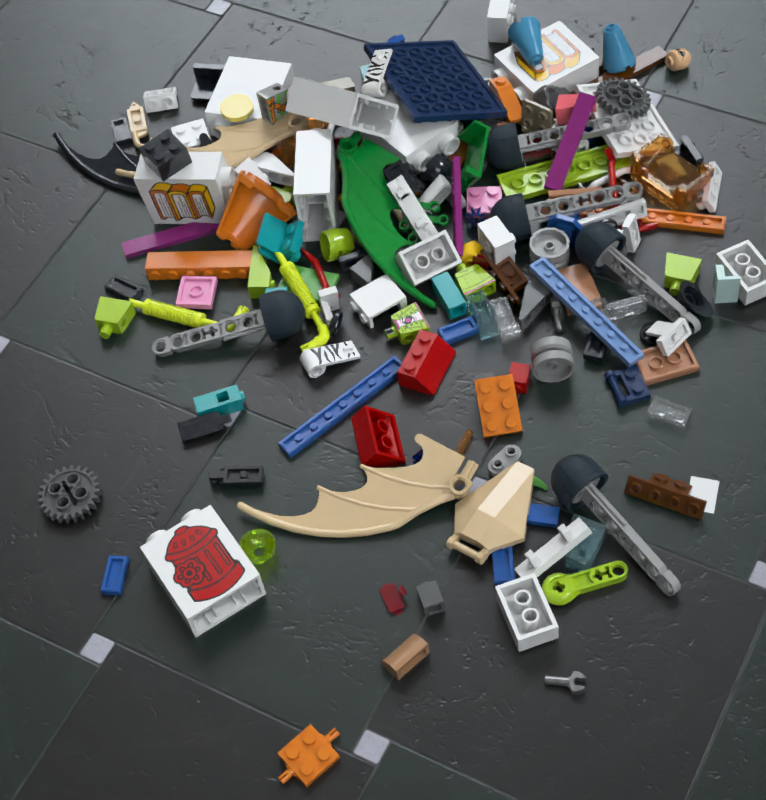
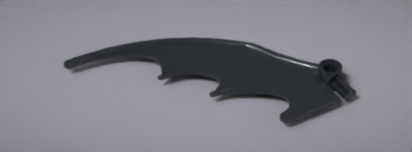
(104, 168)

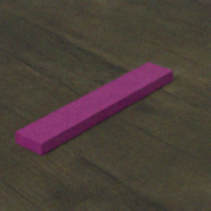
(570, 141)
(457, 205)
(167, 238)

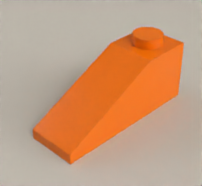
(505, 93)

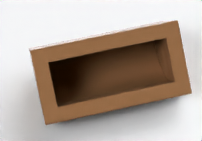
(406, 656)

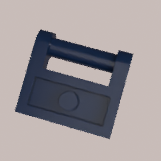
(632, 382)

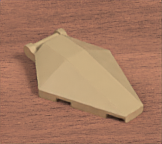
(494, 513)

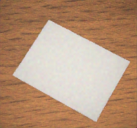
(706, 490)

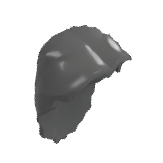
(549, 95)

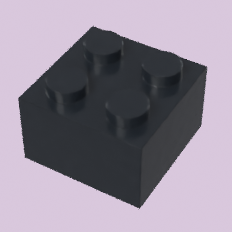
(165, 155)

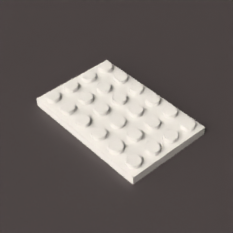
(641, 130)

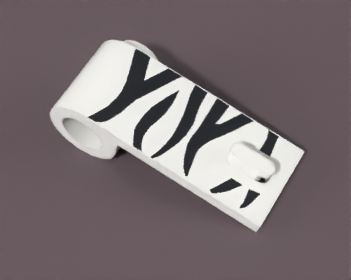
(373, 83)
(318, 358)

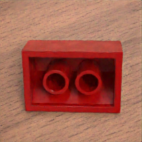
(425, 363)
(377, 438)

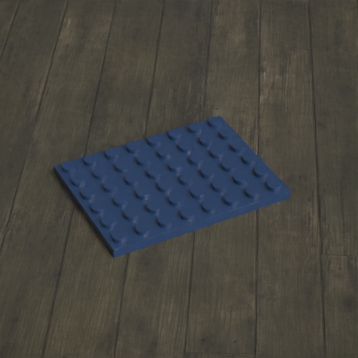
(437, 82)

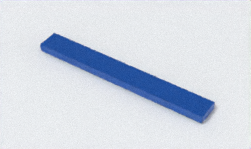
(340, 407)

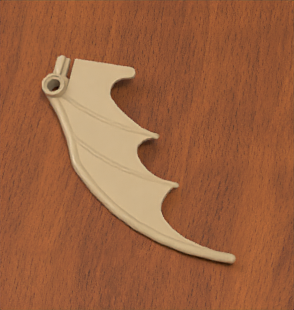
(247, 139)
(386, 499)

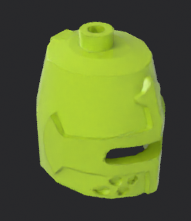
(336, 243)

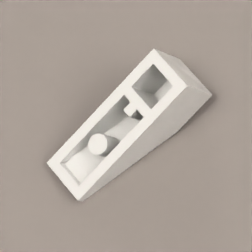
(275, 169)

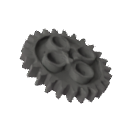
(623, 97)
(85, 485)

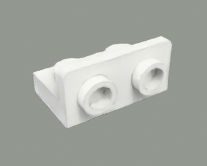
(160, 99)

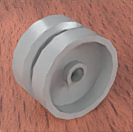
(551, 244)
(552, 359)

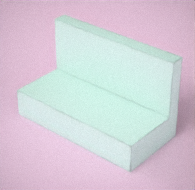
(725, 287)

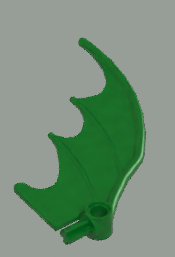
(369, 204)

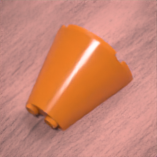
(245, 210)

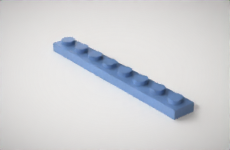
(586, 312)

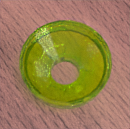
(258, 538)

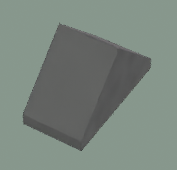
(363, 271)

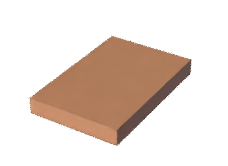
(582, 280)
(658, 368)

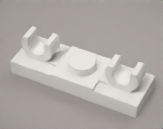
(711, 191)

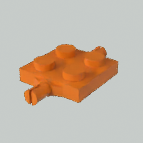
(308, 755)

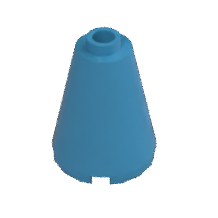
(528, 39)
(616, 50)

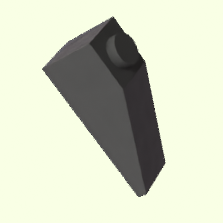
(534, 300)

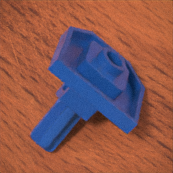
(567, 224)

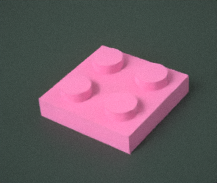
(483, 197)
(196, 292)

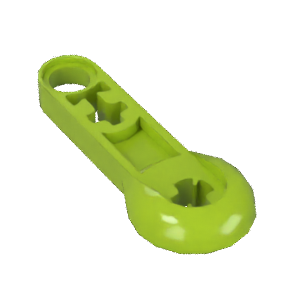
(580, 582)

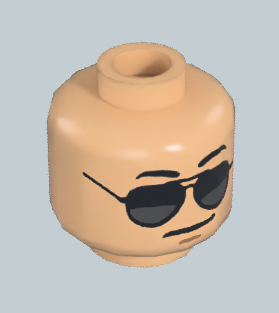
(677, 59)

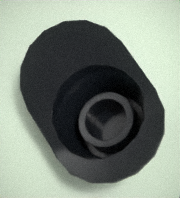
(693, 300)

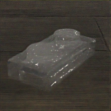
(669, 412)

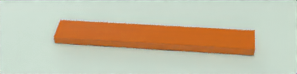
(677, 220)

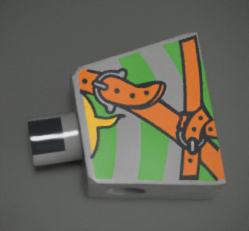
(273, 102)

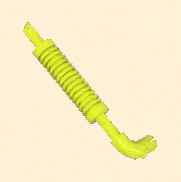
(300, 289)
(179, 314)

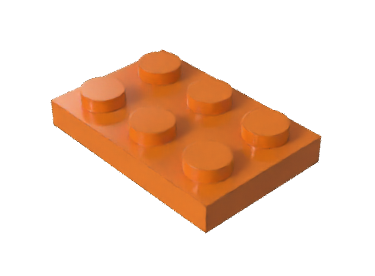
(498, 405)

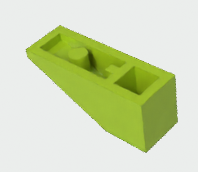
(259, 275)

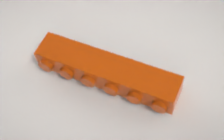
(198, 263)

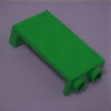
(476, 137)

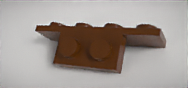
(509, 275)
(666, 493)

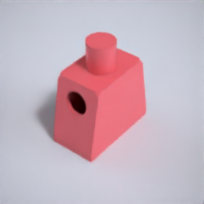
(565, 107)

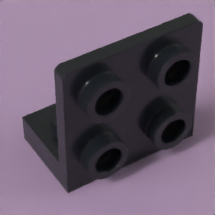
(408, 172)

